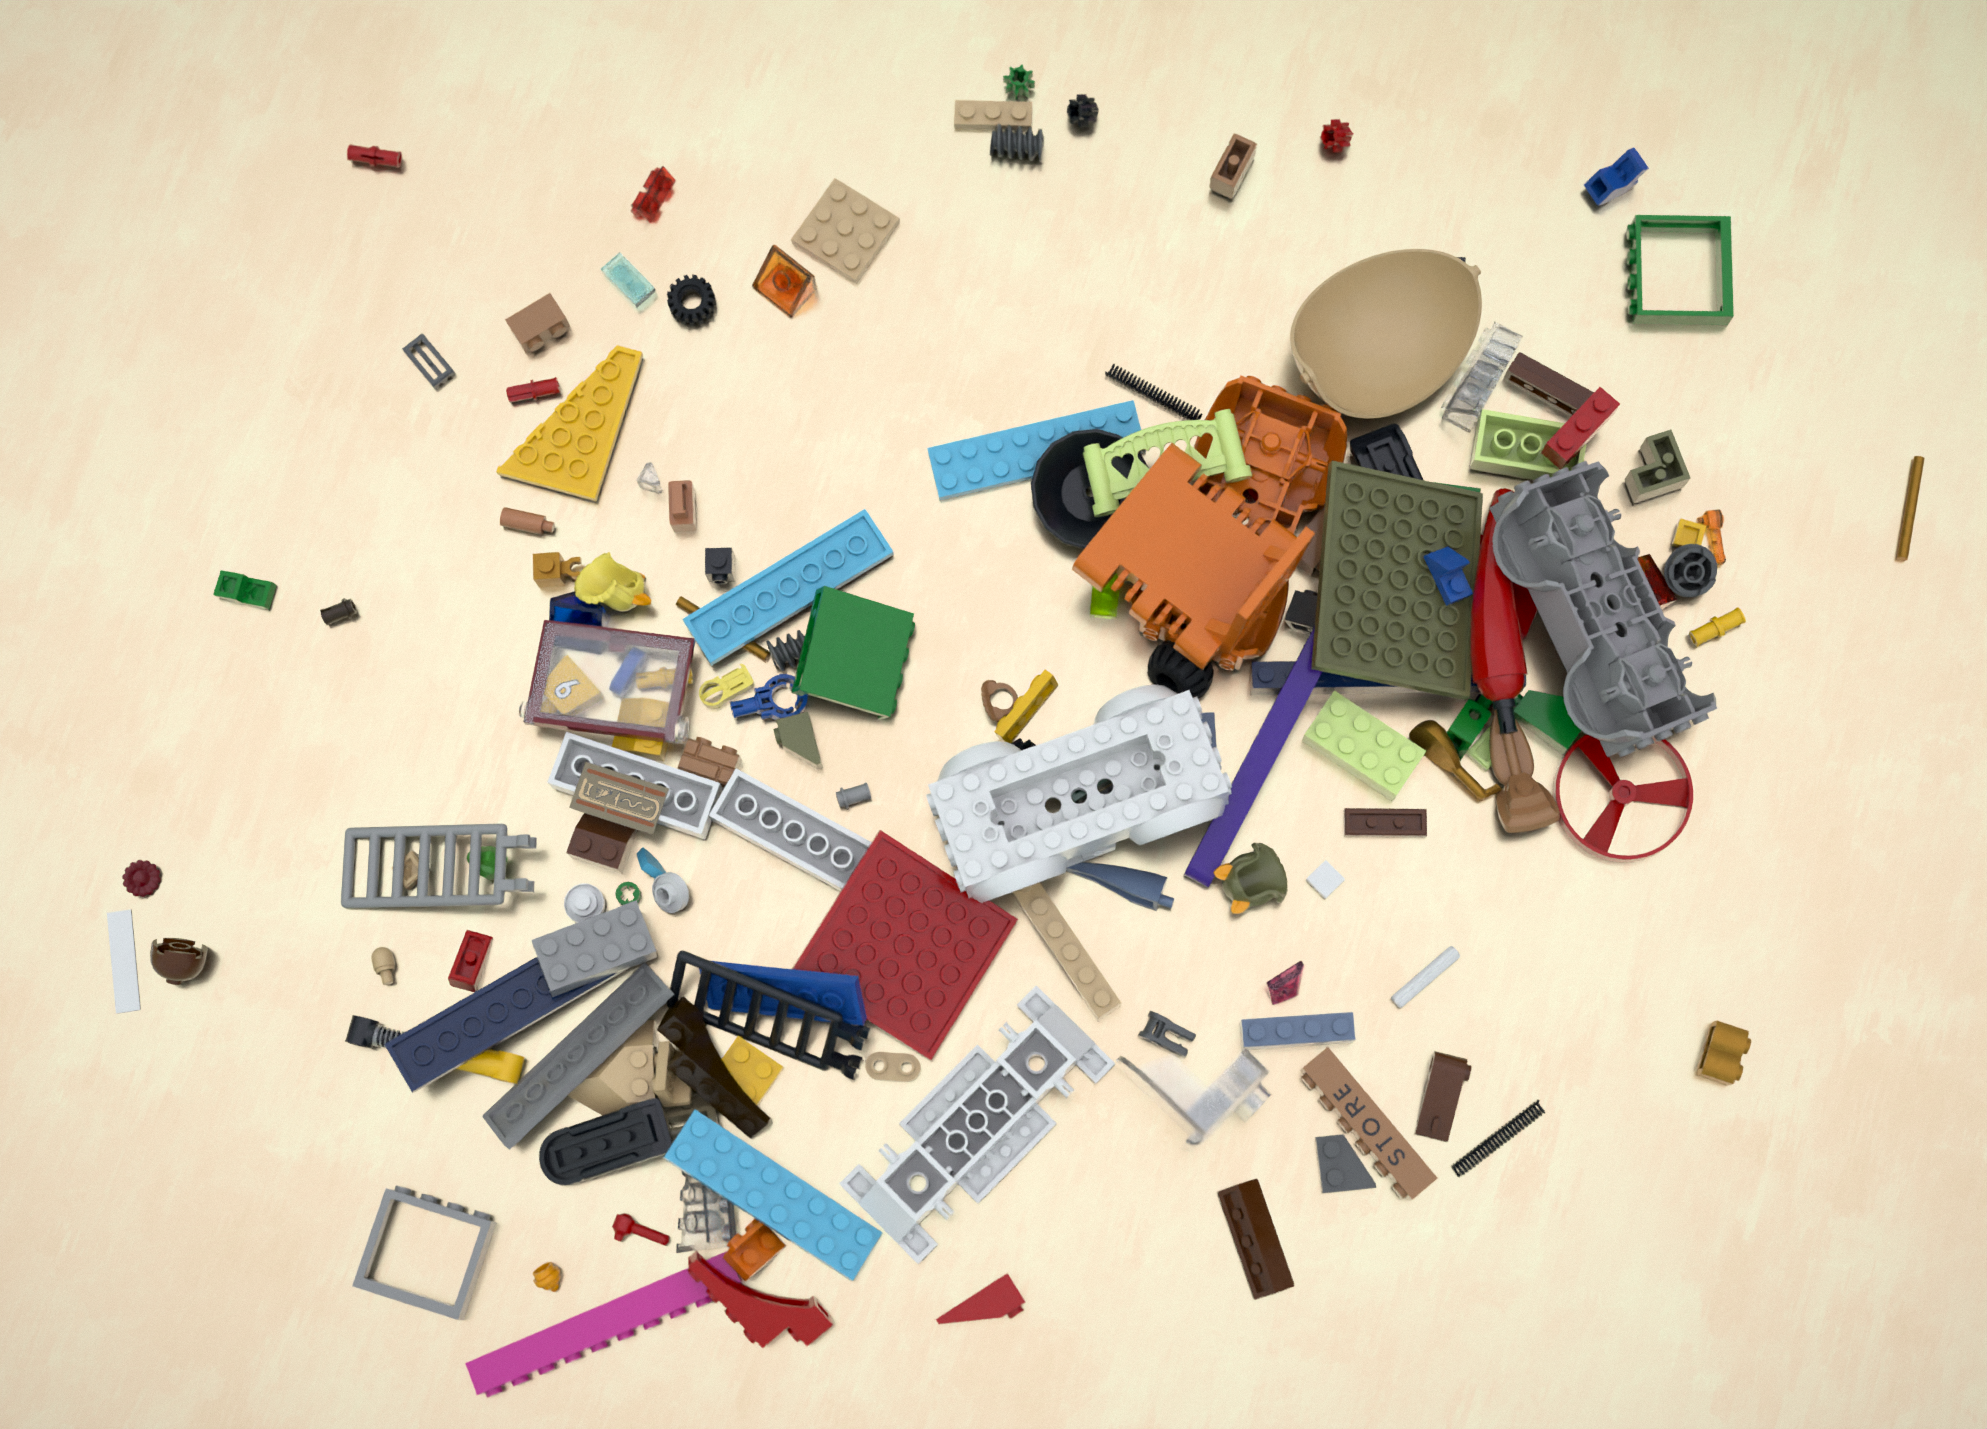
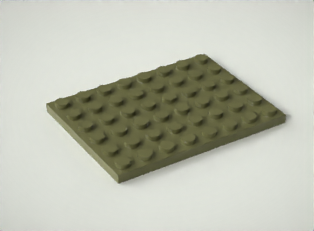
(1375, 593)

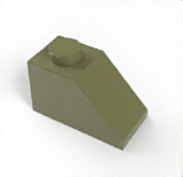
(798, 738)

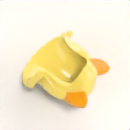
(611, 584)

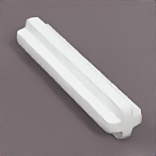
(1425, 976)

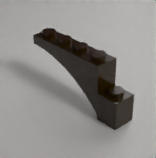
(703, 1070)

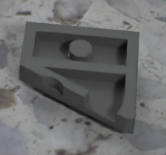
(1340, 1166)

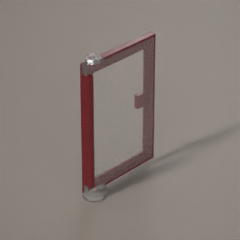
(610, 682)

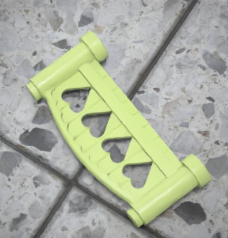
(1223, 457)

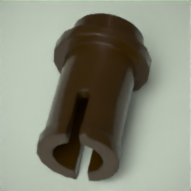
(338, 611)

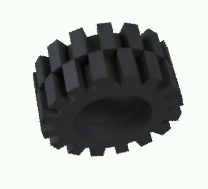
(691, 285)

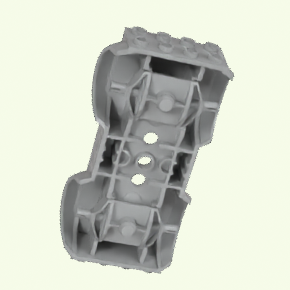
(1597, 611)

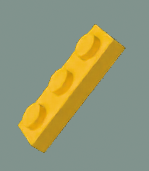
(1026, 707)

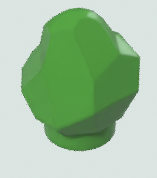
(487, 863)

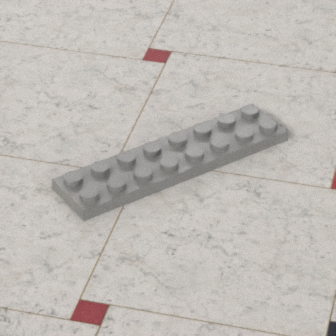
(577, 1056)

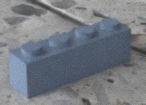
(1297, 1031)

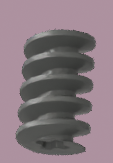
(1017, 142)
(786, 651)

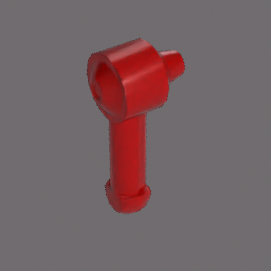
(625, 1225)

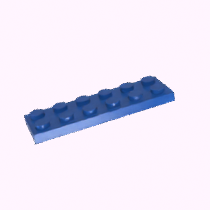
(830, 990)

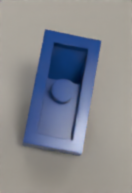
(1448, 575)

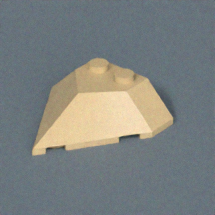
(623, 1076)

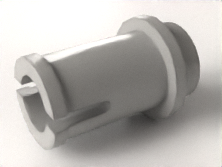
(853, 795)

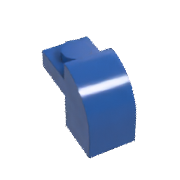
(1616, 179)

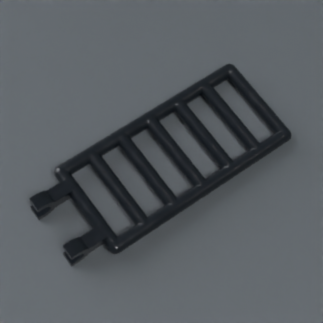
(836, 1029)

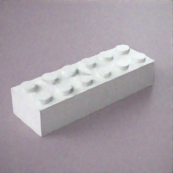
(688, 798)
(788, 829)

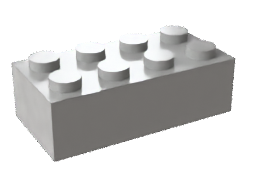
(594, 948)

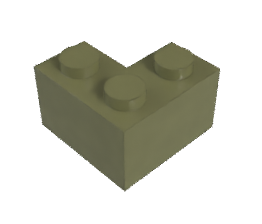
(1663, 471)

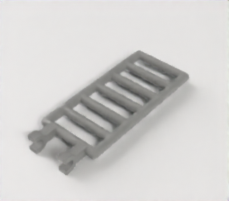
(425, 832)

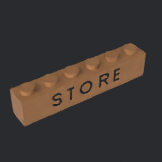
(1368, 1124)

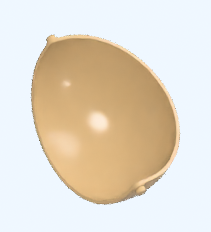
(1387, 330)

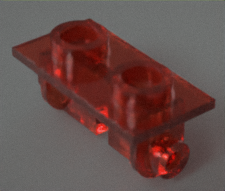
(657, 186)

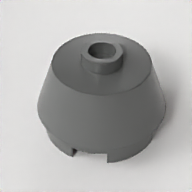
(1690, 570)

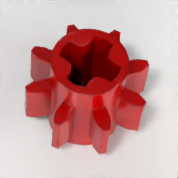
(1336, 135)

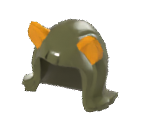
(1253, 878)

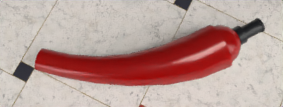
(1495, 632)

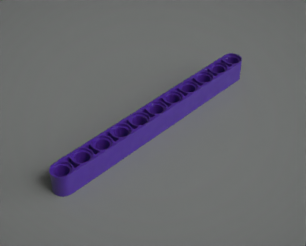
(1255, 766)

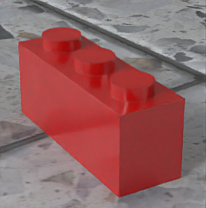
(1580, 428)

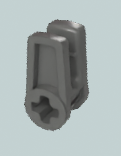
(1158, 1037)

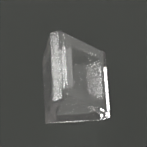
(649, 479)

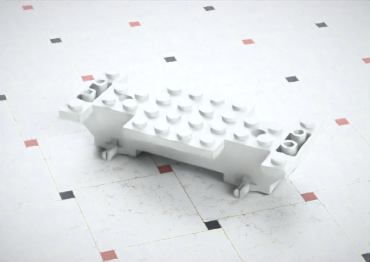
(976, 1123)

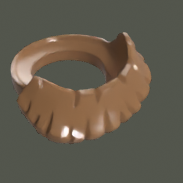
(988, 688)

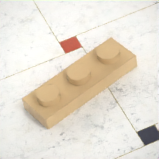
(987, 114)

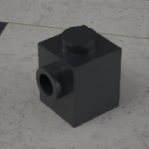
(720, 565)

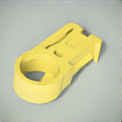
(732, 684)

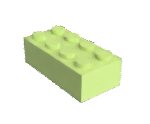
(1514, 445)
(1363, 745)

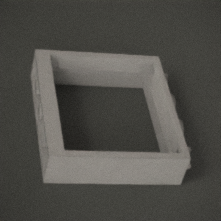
(473, 1269)

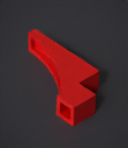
(758, 1312)

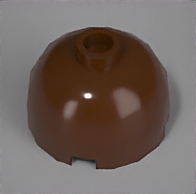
(177, 959)

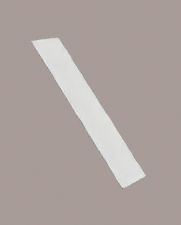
(123, 961)

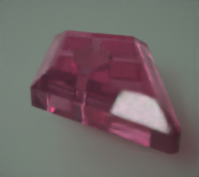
(1286, 984)

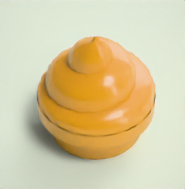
(547, 1276)

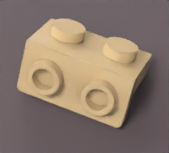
(666, 1084)

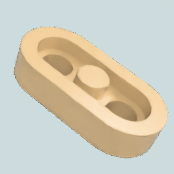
(892, 1067)

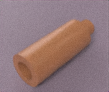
(525, 521)

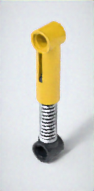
(491, 1063)

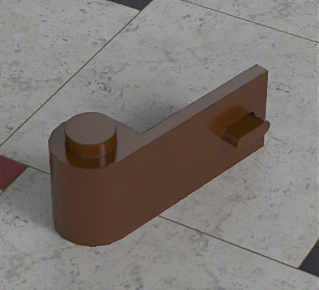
(1442, 1095)

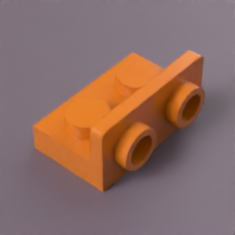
(753, 1249)

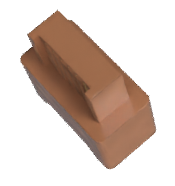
(682, 506)

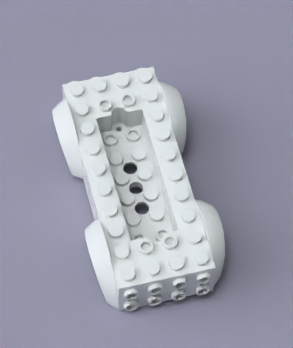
(1140, 740)

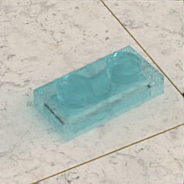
(628, 280)

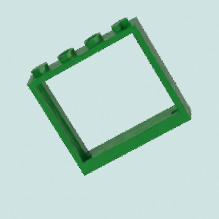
(1723, 257)

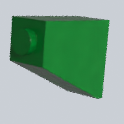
(1546, 718)

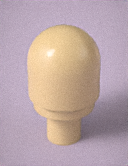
(383, 964)

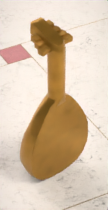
(1442, 751)

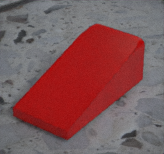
(470, 961)

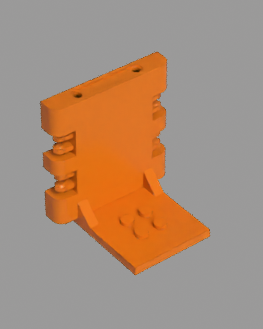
(1192, 557)

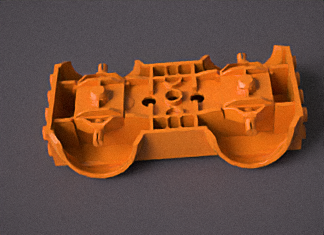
(1289, 453)

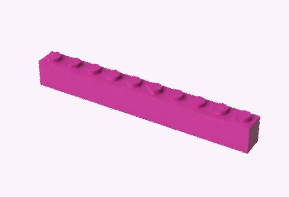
(591, 1330)

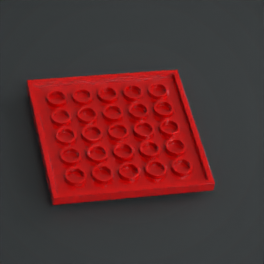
(908, 941)

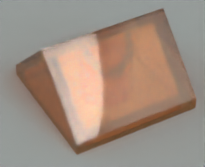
(784, 281)

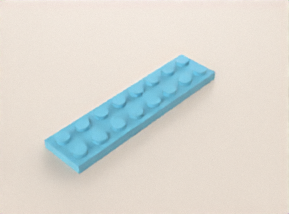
(1013, 453)
(787, 586)
(772, 1195)

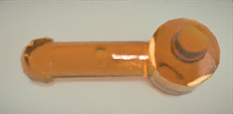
(1714, 522)

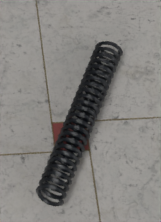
(1159, 400)
(1495, 1135)

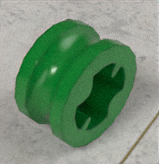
(619, 892)

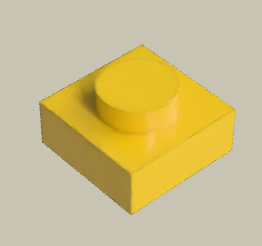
(1688, 533)

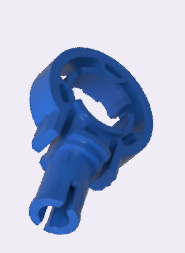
(765, 693)

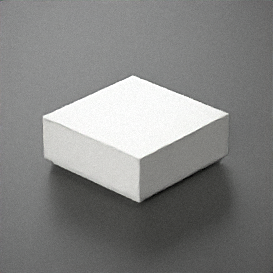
(1325, 879)

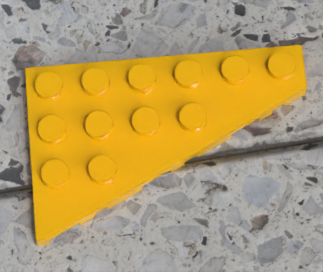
(579, 436)

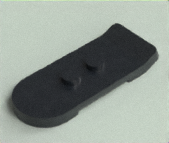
(1385, 451)
(605, 1143)

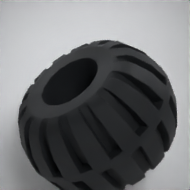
(1178, 673)

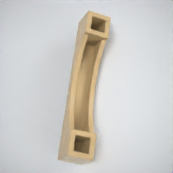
(1068, 950)

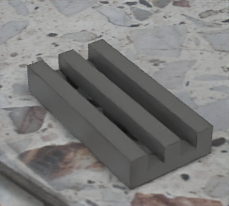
(442, 377)

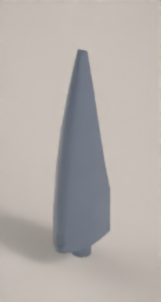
(1132, 884)

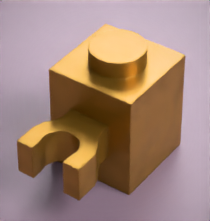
(551, 569)

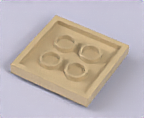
(845, 230)

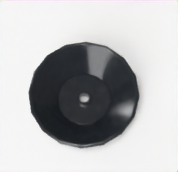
(1062, 483)

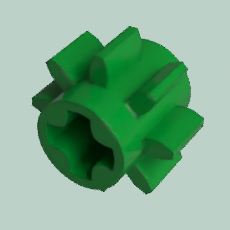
(1017, 87)

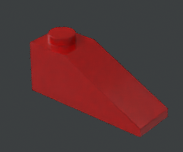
(991, 1302)

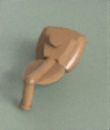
(1522, 801)

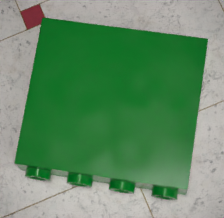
(854, 652)

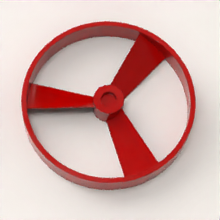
(1622, 793)

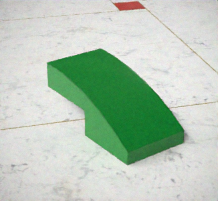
(244, 590)

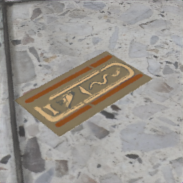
(619, 798)

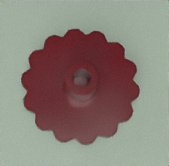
(141, 878)

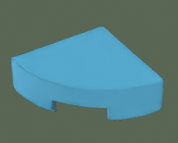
(649, 863)

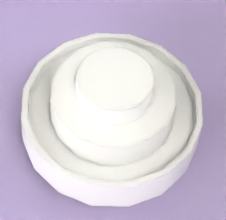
(670, 892)
(584, 902)

